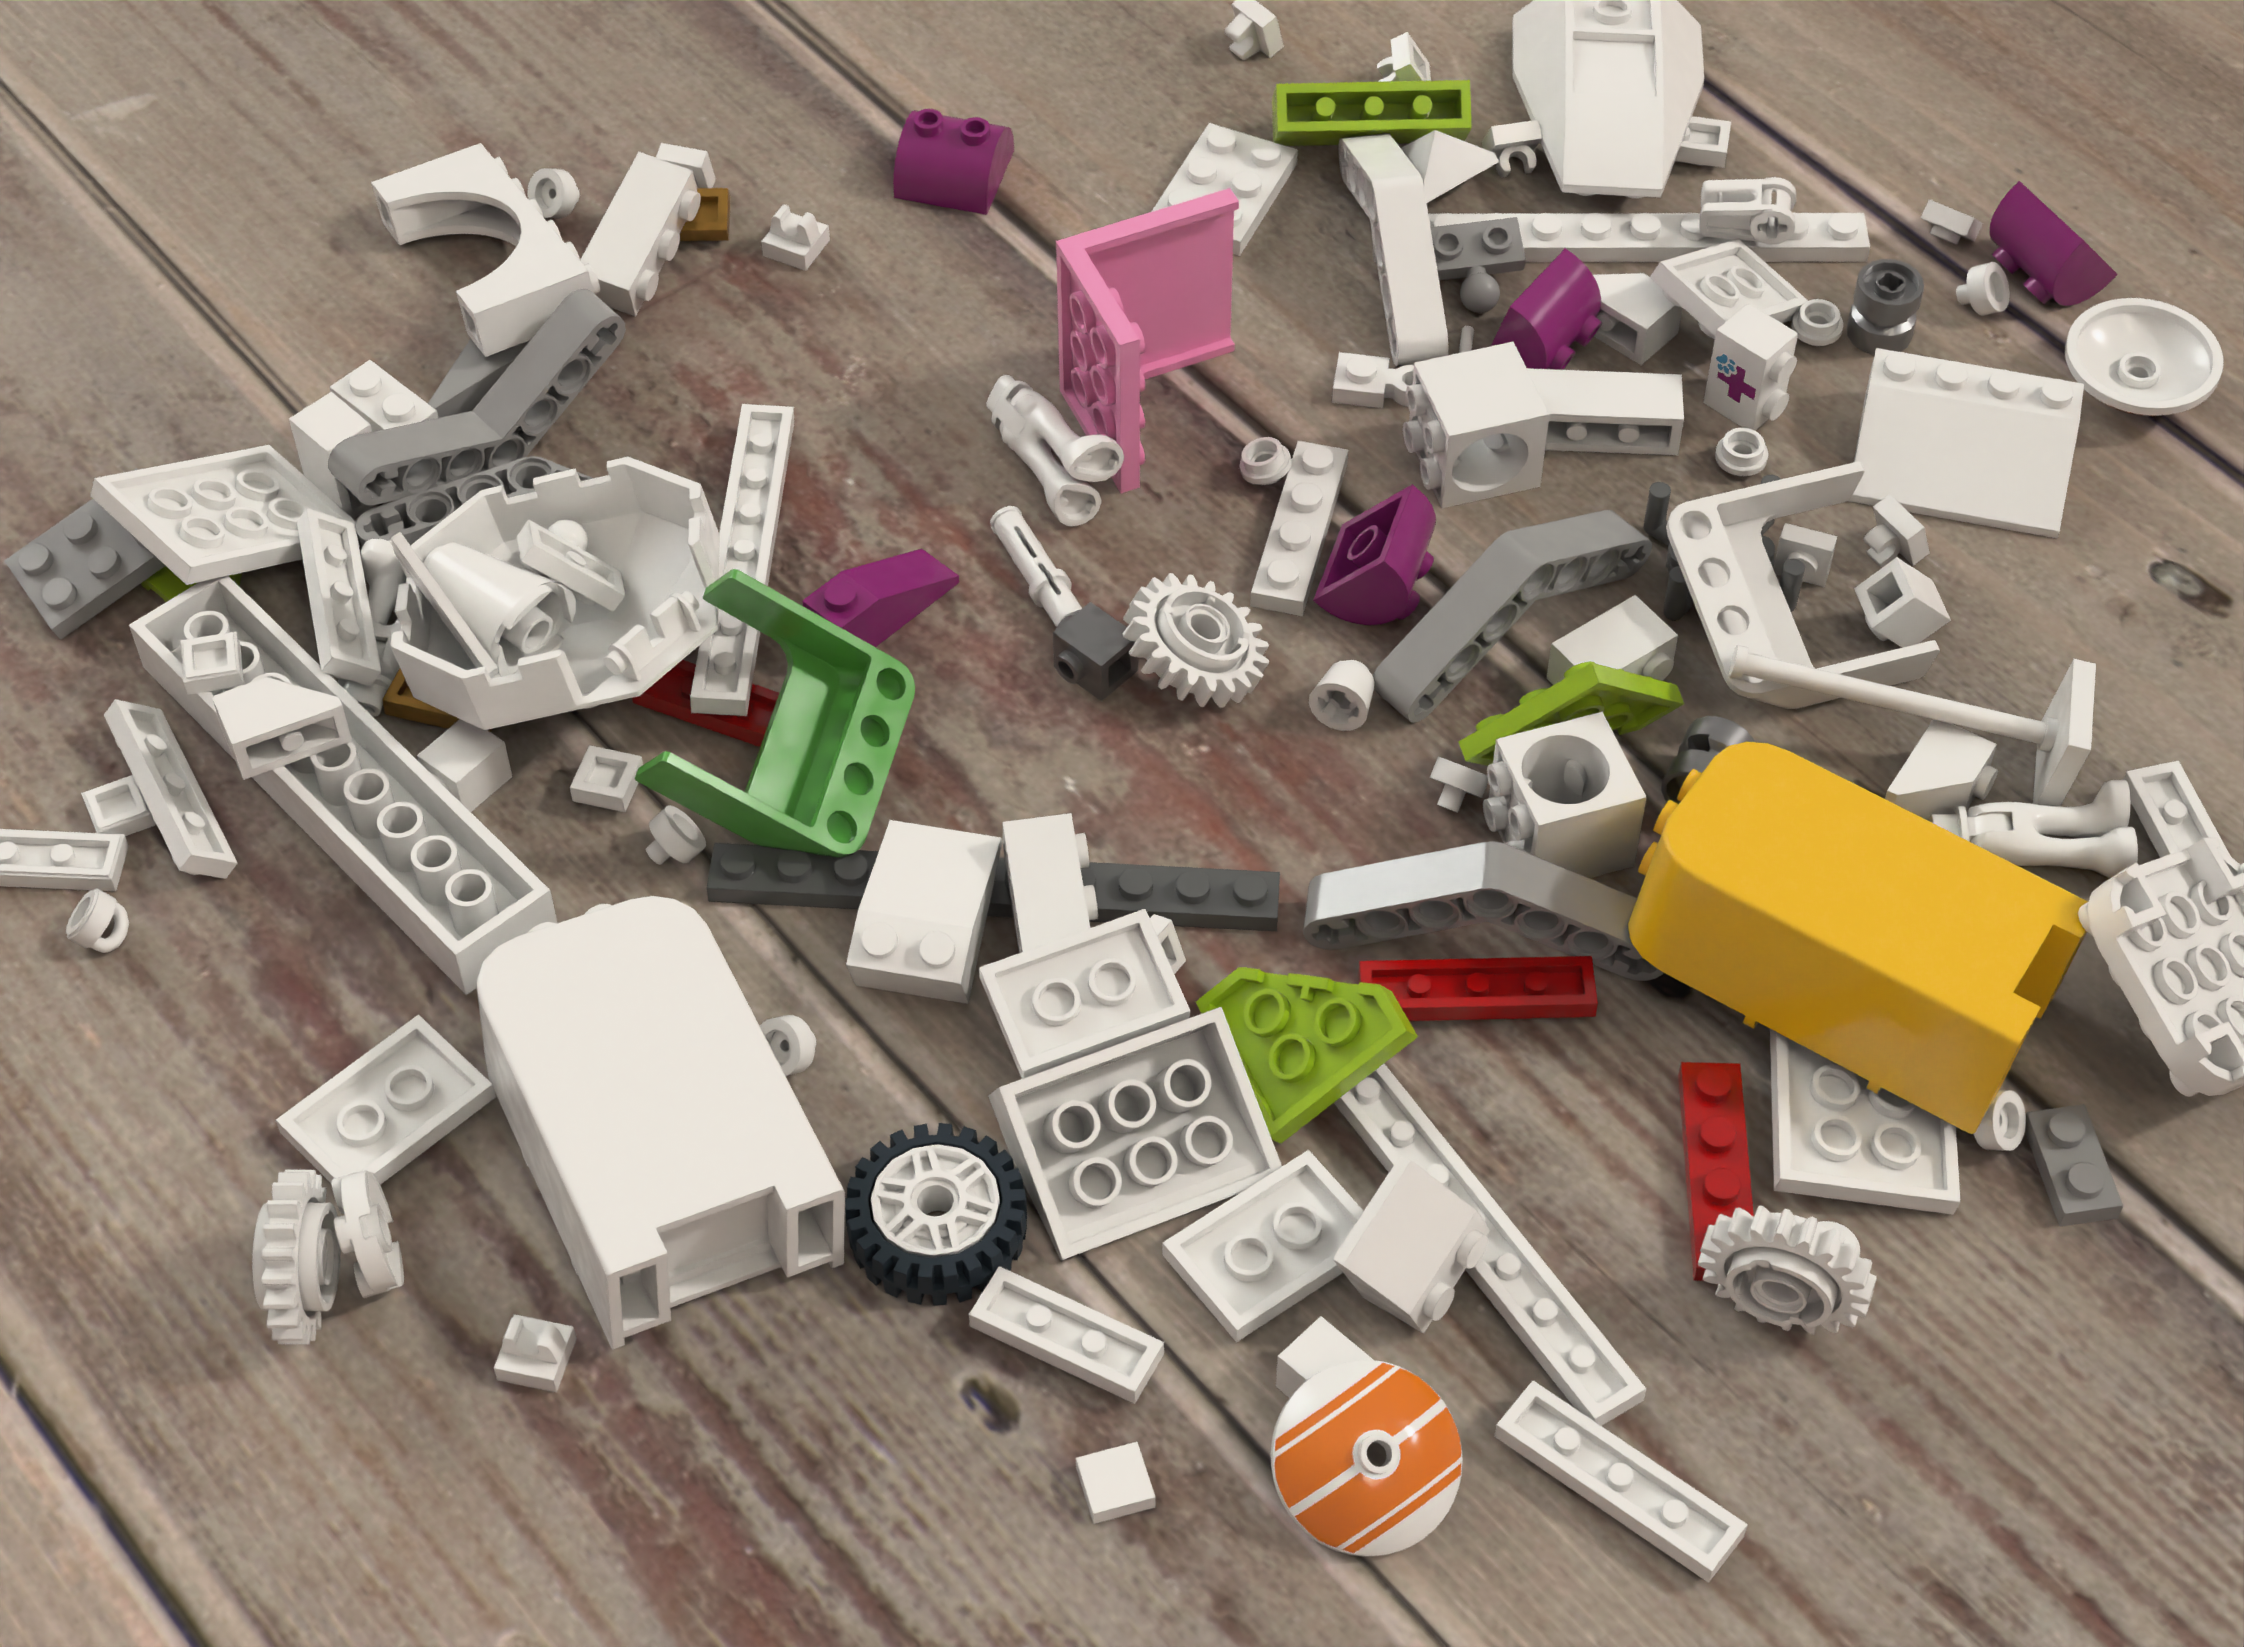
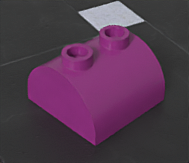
(951, 161)
(2046, 250)
(1553, 314)
(1379, 561)

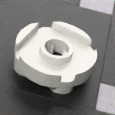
(367, 1232)

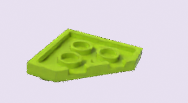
(1588, 688)
(1306, 1039)

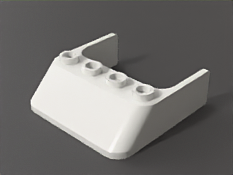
(1741, 597)

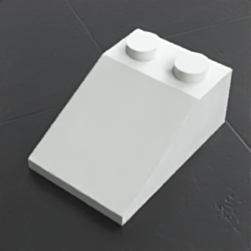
(924, 912)

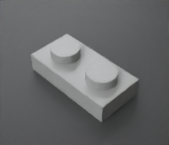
(2072, 1165)

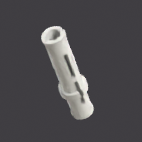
(1047, 585)

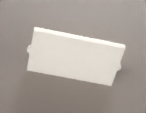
(442, 605)

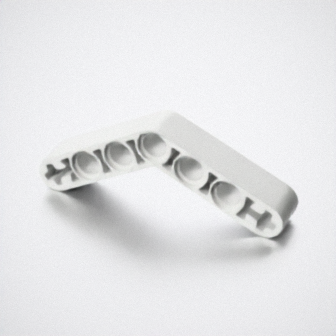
(1396, 204)

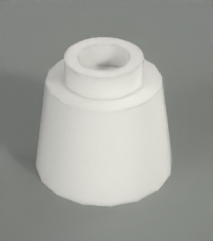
(1343, 696)

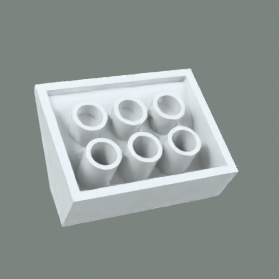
(1968, 442)
(1136, 1133)

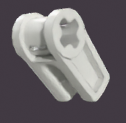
(1744, 209)

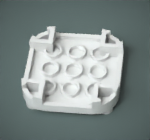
(2179, 957)

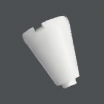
(502, 604)

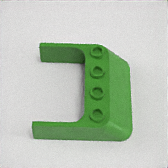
(824, 741)

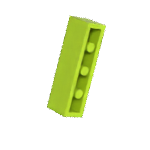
(1404, 109)

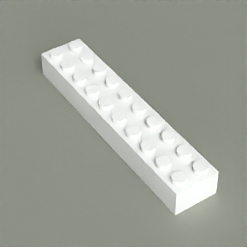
(363, 800)

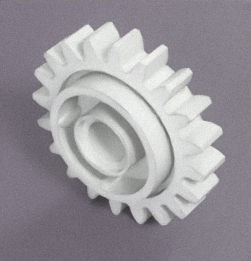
(1195, 640)
(296, 1257)
(1787, 1270)

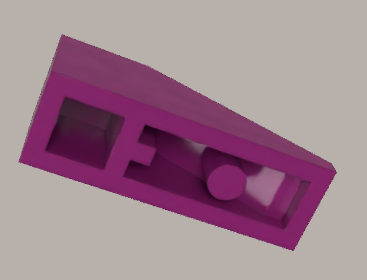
(882, 595)

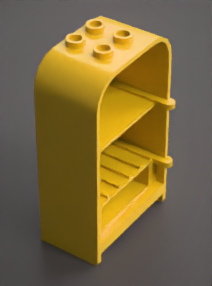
(1853, 927)

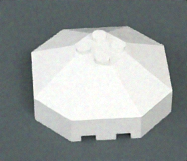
(635, 520)

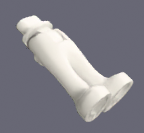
(1035, 425)
(384, 575)
(2018, 831)

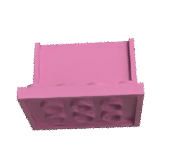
(1140, 306)

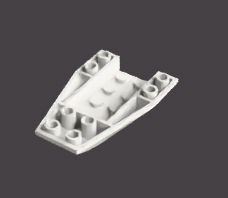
(1609, 89)

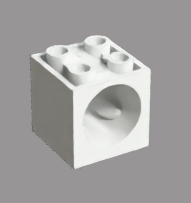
(1476, 425)
(1567, 796)

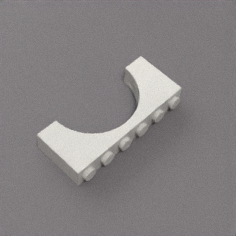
(476, 196)

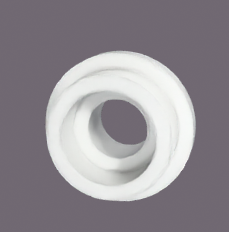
(1818, 322)
(1742, 452)
(1264, 461)

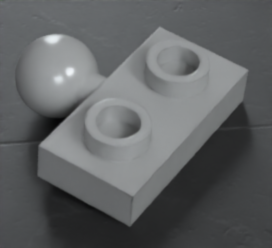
(1475, 252)

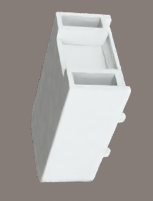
(653, 1111)

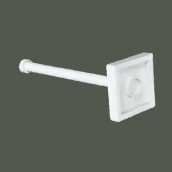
(2061, 736)

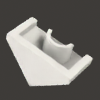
(1446, 161)

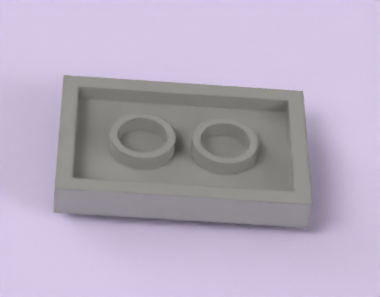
(81, 567)

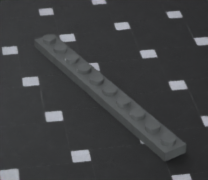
(1177, 893)

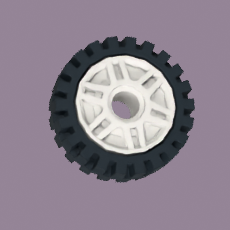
(943, 1252)

